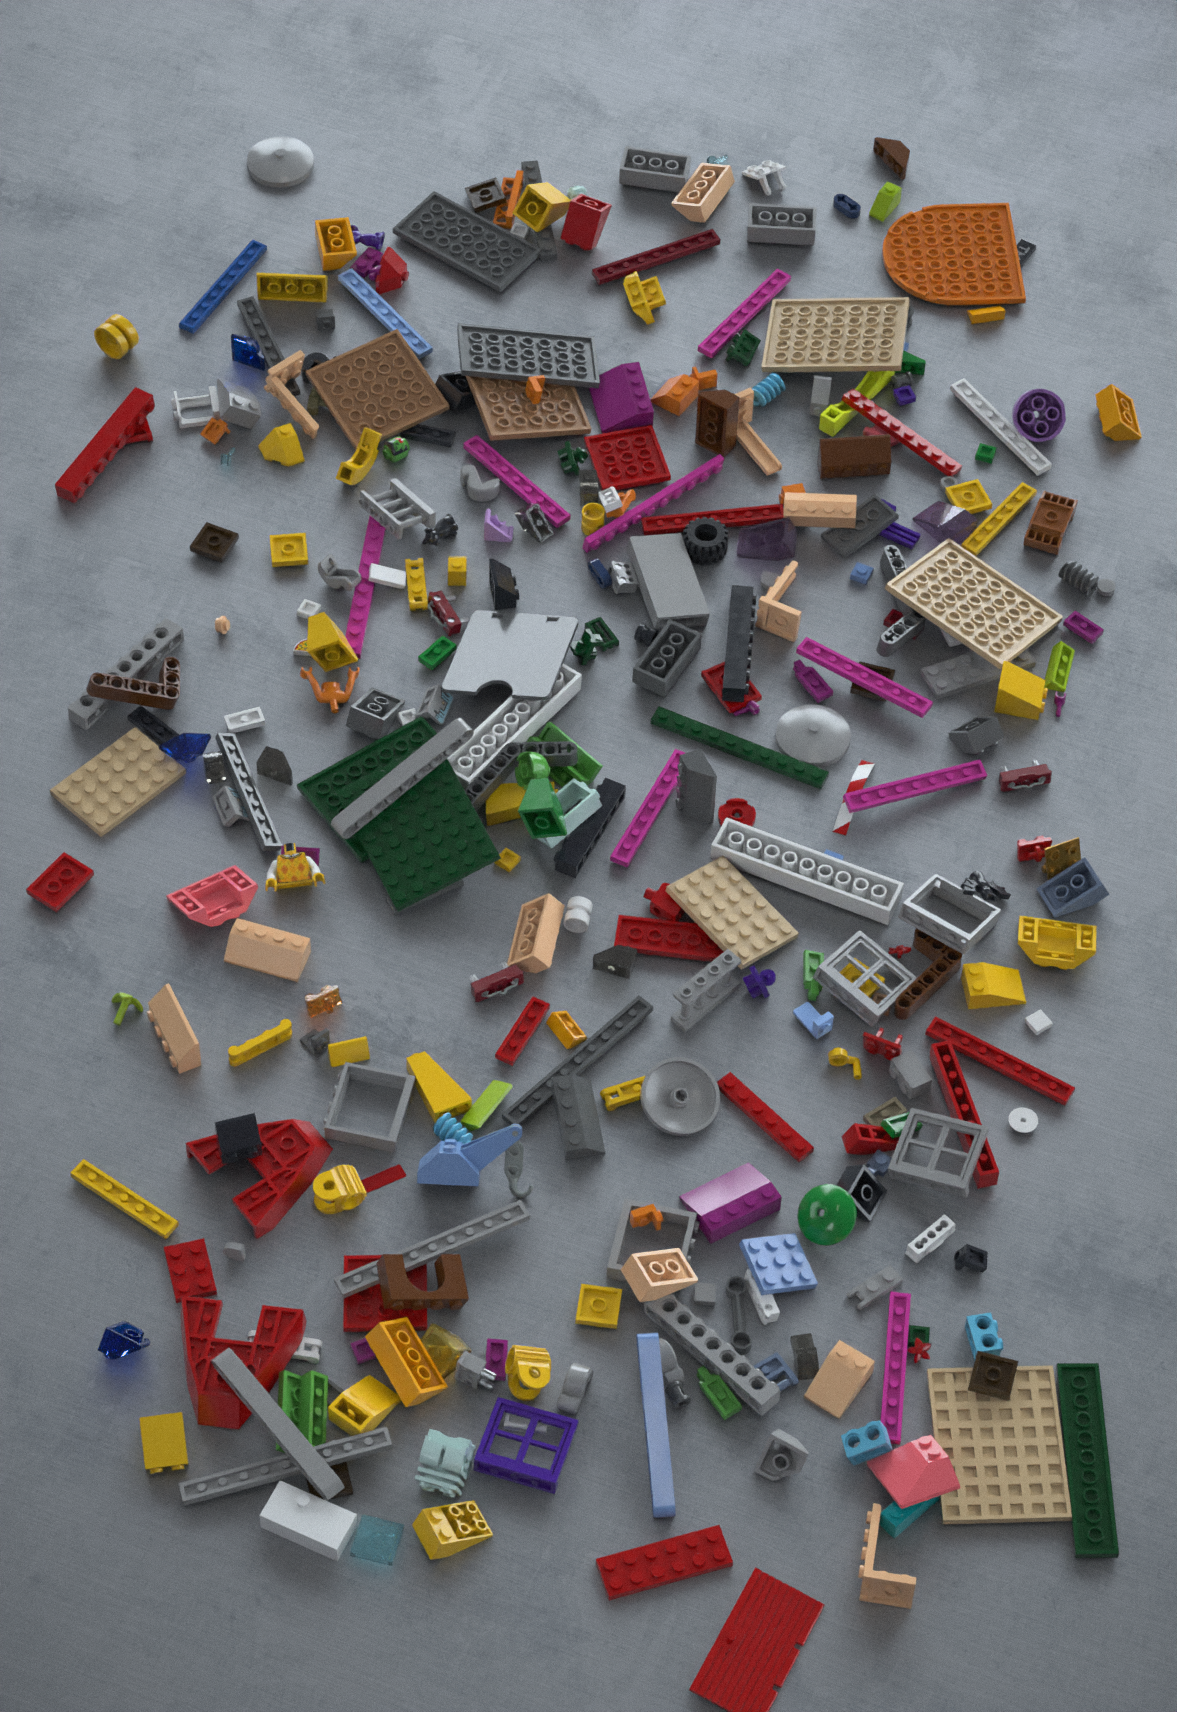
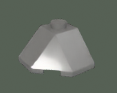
(781, 1456)

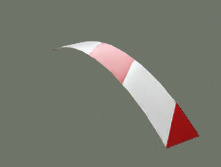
(857, 783)

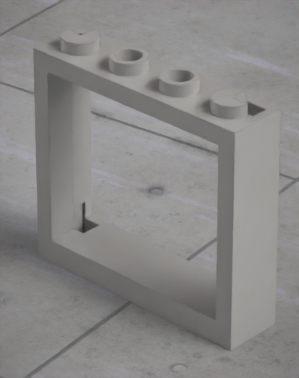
(940, 929)
(374, 1076)
(669, 1214)

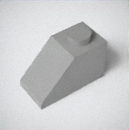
(820, 395)

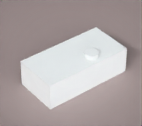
(308, 1520)

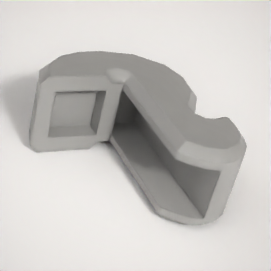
(475, 488)
(338, 577)
(670, 1368)
(574, 1388)

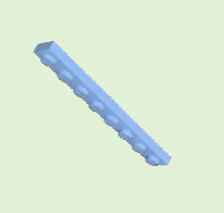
(384, 312)

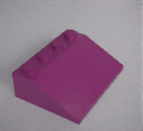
(622, 399)
(732, 1202)

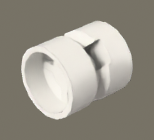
(578, 914)

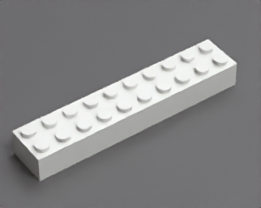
(510, 723)
(807, 871)

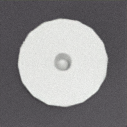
(1023, 1120)

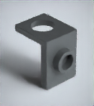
(318, 1041)

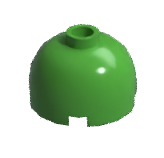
(530, 767)

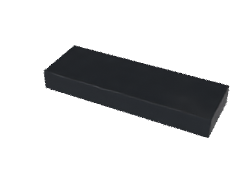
(429, 435)
(151, 725)

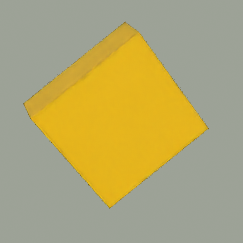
(508, 859)

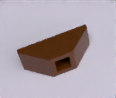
(893, 154)

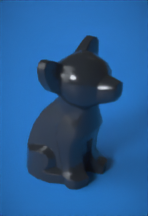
(443, 528)

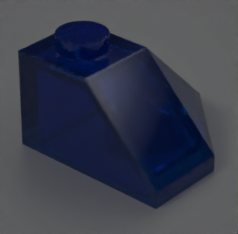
(247, 351)
(186, 746)
(122, 1340)

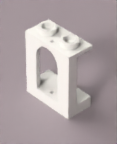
(196, 401)

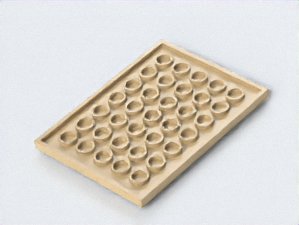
(836, 335)
(974, 603)

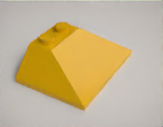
(1056, 942)

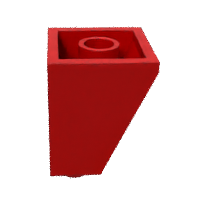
(585, 221)

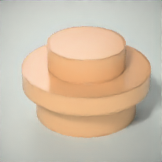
(222, 625)

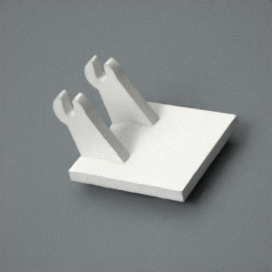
(760, 172)

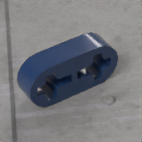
(846, 206)
(599, 573)

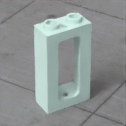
(568, 796)

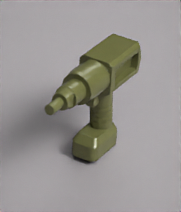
(314, 402)

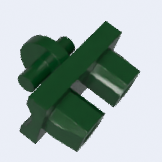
(574, 457)
(586, 646)

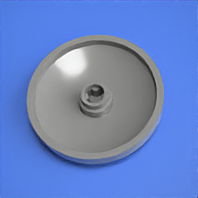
(280, 162)
(813, 735)
(680, 1096)

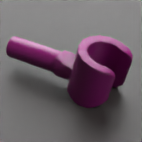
(1059, 701)
(752, 706)

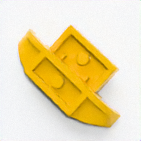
(644, 296)

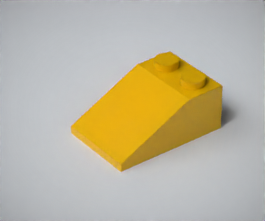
(991, 985)

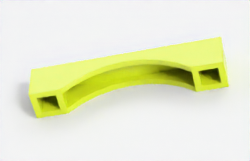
(839, 414)

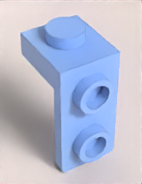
(813, 1021)

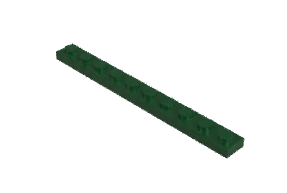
(740, 747)

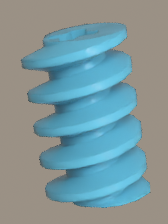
(768, 389)
(448, 1129)

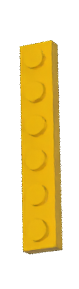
(999, 519)
(124, 1199)

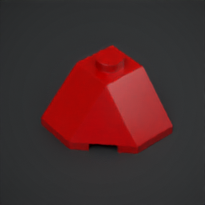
(392, 272)

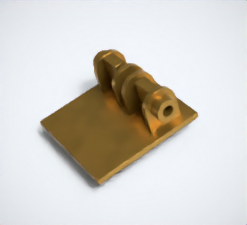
(1061, 857)

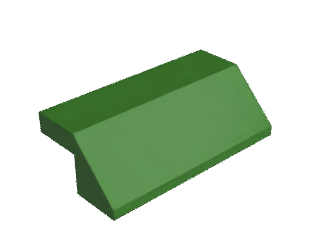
(586, 766)
(305, 1403)

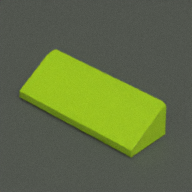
(1059, 667)
(485, 1104)

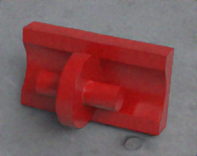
(1033, 849)

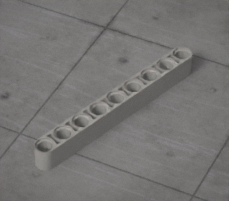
(402, 778)
(278, 1424)

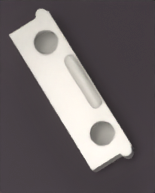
(930, 1238)
(764, 1304)

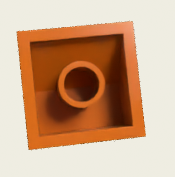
(677, 394)

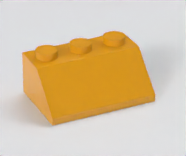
(334, 242)
(1117, 414)

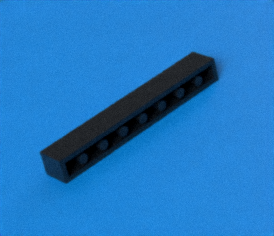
(738, 644)

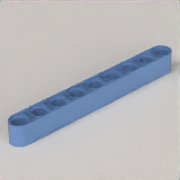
(655, 1425)

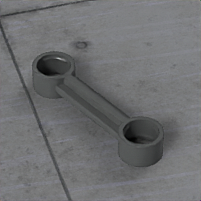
(738, 1313)

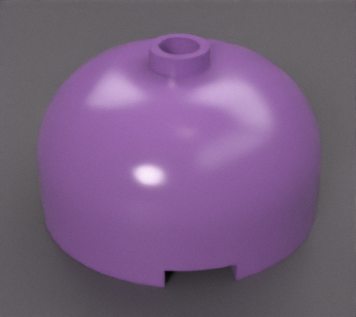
(1050, 414)

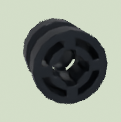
(645, 634)

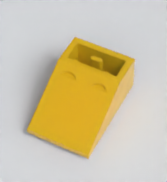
(362, 1406)
(451, 1528)

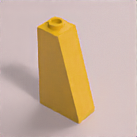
(505, 802)
(437, 1088)

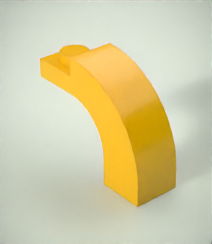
(362, 460)

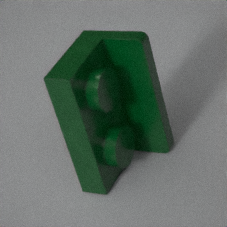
(743, 347)

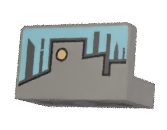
(435, 704)
(229, 806)

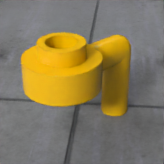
(839, 1057)

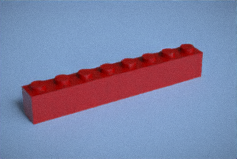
(105, 445)
(962, 1107)

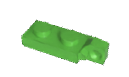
(811, 961)
(718, 1393)

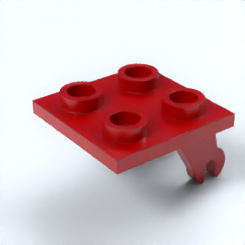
(876, 1044)

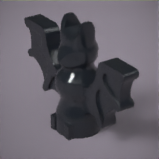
(978, 883)

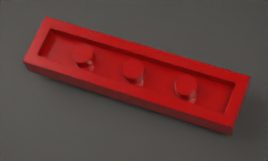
(522, 1031)

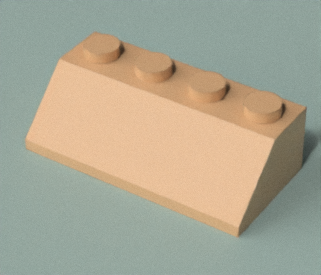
(704, 191)
(820, 509)
(536, 934)
(267, 950)
(174, 1030)

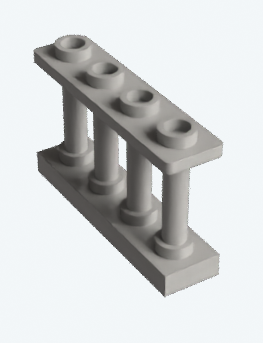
(403, 497)
(706, 990)

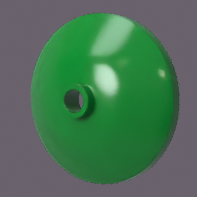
(837, 1219)

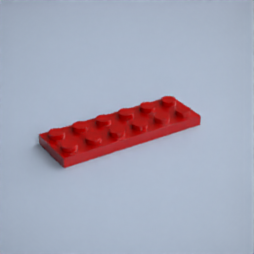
(666, 938)
(664, 1562)

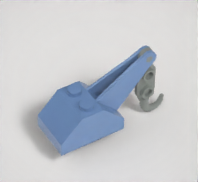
(461, 1163)

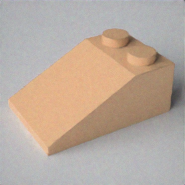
(658, 1273)
(840, 1379)

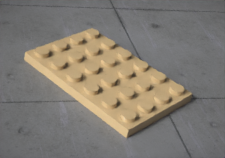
(117, 782)
(732, 911)

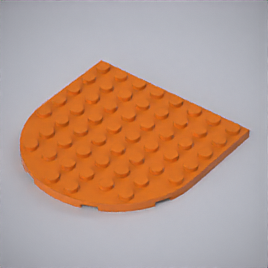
(956, 254)

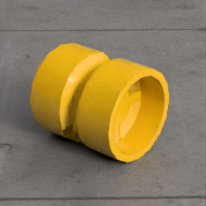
(592, 518)

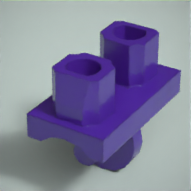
(757, 983)

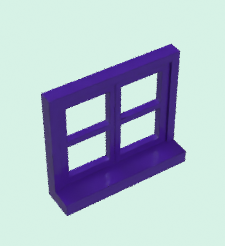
(517, 1470)

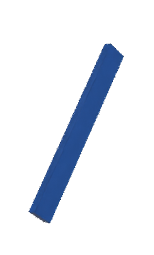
(222, 286)

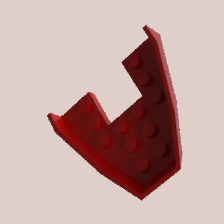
(289, 1164)
(275, 1342)

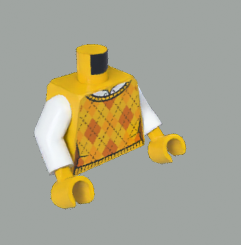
(293, 870)

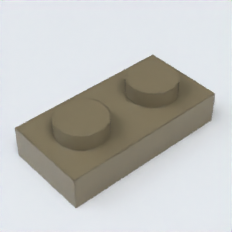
(888, 1109)

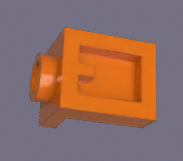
(214, 430)
(645, 1215)

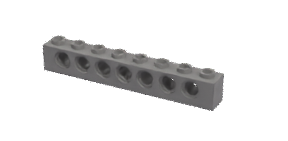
(134, 665)
(670, 1322)

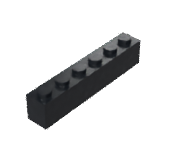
(584, 838)

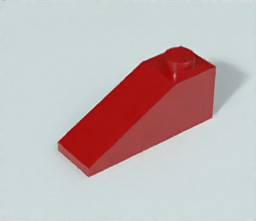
(867, 1139)

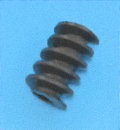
(1078, 578)

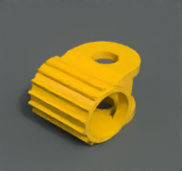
(338, 1185)
(530, 1367)

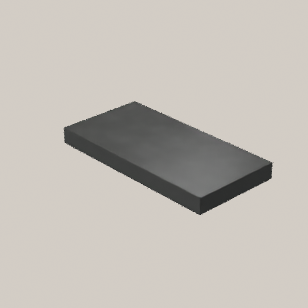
(871, 519)

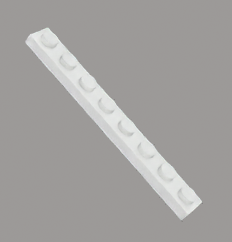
(1000, 426)

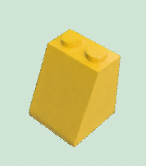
(541, 205)
(328, 644)
(1020, 692)
(163, 1442)

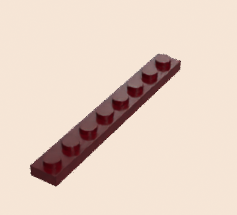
(656, 256)

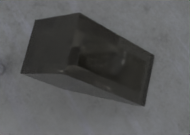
(534, 522)
(274, 765)
(616, 960)

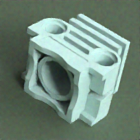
(444, 1463)

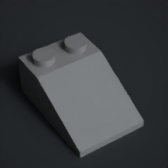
(237, 404)

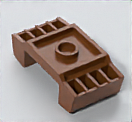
(1050, 522)

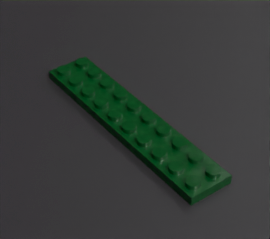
(1087, 1460)

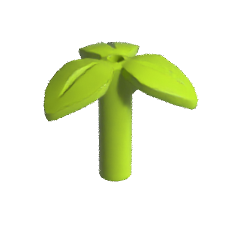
(126, 1000)

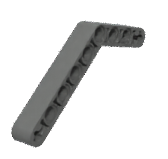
(912, 622)
(491, 777)

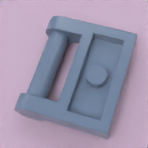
(775, 1367)

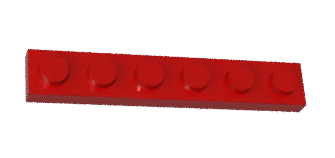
(765, 1117)

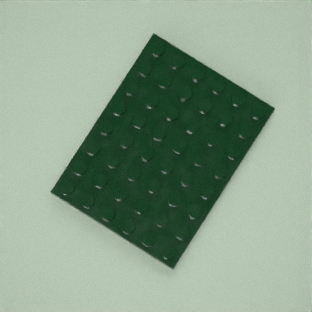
(322, 786)
(424, 835)

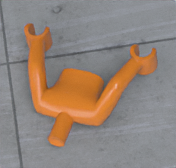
(331, 691)

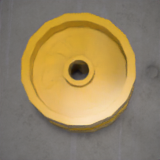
(116, 336)

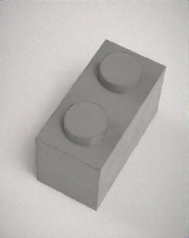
(910, 1075)

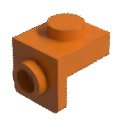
(706, 379)
(534, 388)

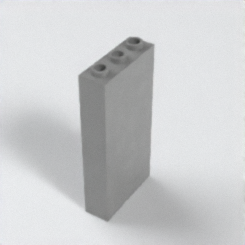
(667, 580)

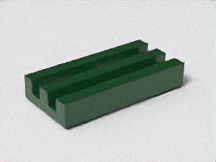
(608, 644)

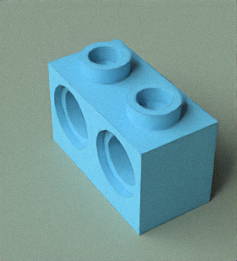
(980, 1337)
(868, 1447)

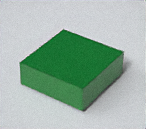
(985, 453)

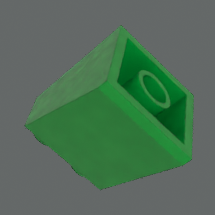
(542, 810)

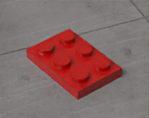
(714, 679)
(60, 881)
(190, 1269)

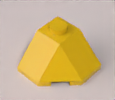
(282, 446)

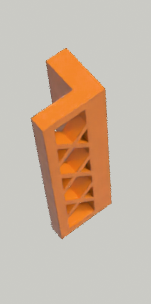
(515, 193)

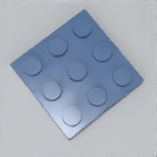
(778, 1264)

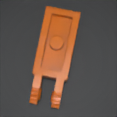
(626, 499)

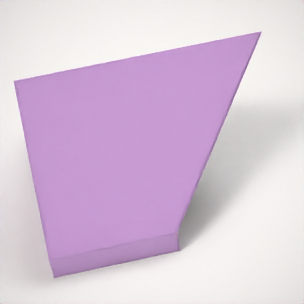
(496, 530)

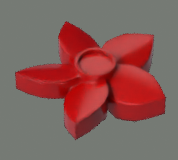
(900, 950)
(920, 1350)

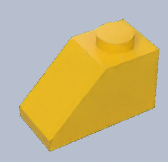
(457, 570)

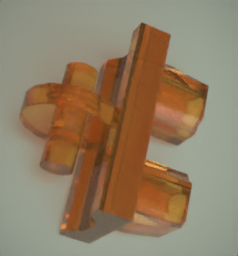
(323, 1001)

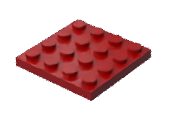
(627, 458)
(366, 1308)

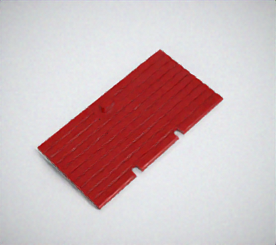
(757, 1645)

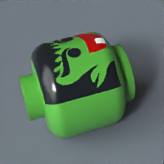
(396, 449)

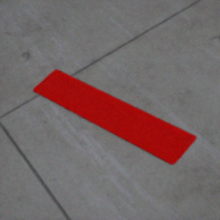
(382, 1178)

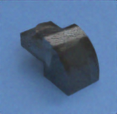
(588, 487)
(214, 767)
(805, 1356)

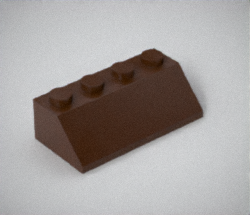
(717, 421)
(854, 456)

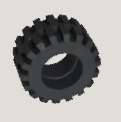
(705, 540)

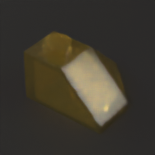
(444, 1348)

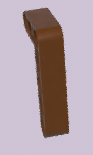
(140, 692)
(945, 964)

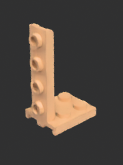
(276, 382)
(750, 440)
(775, 616)
(882, 1586)

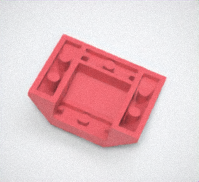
(216, 897)
(915, 1472)

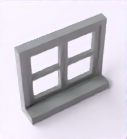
(848, 992)
(928, 1176)

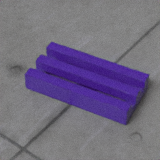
(901, 533)

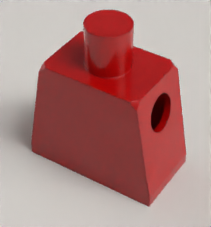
(662, 904)

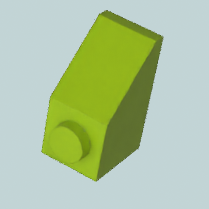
(886, 201)

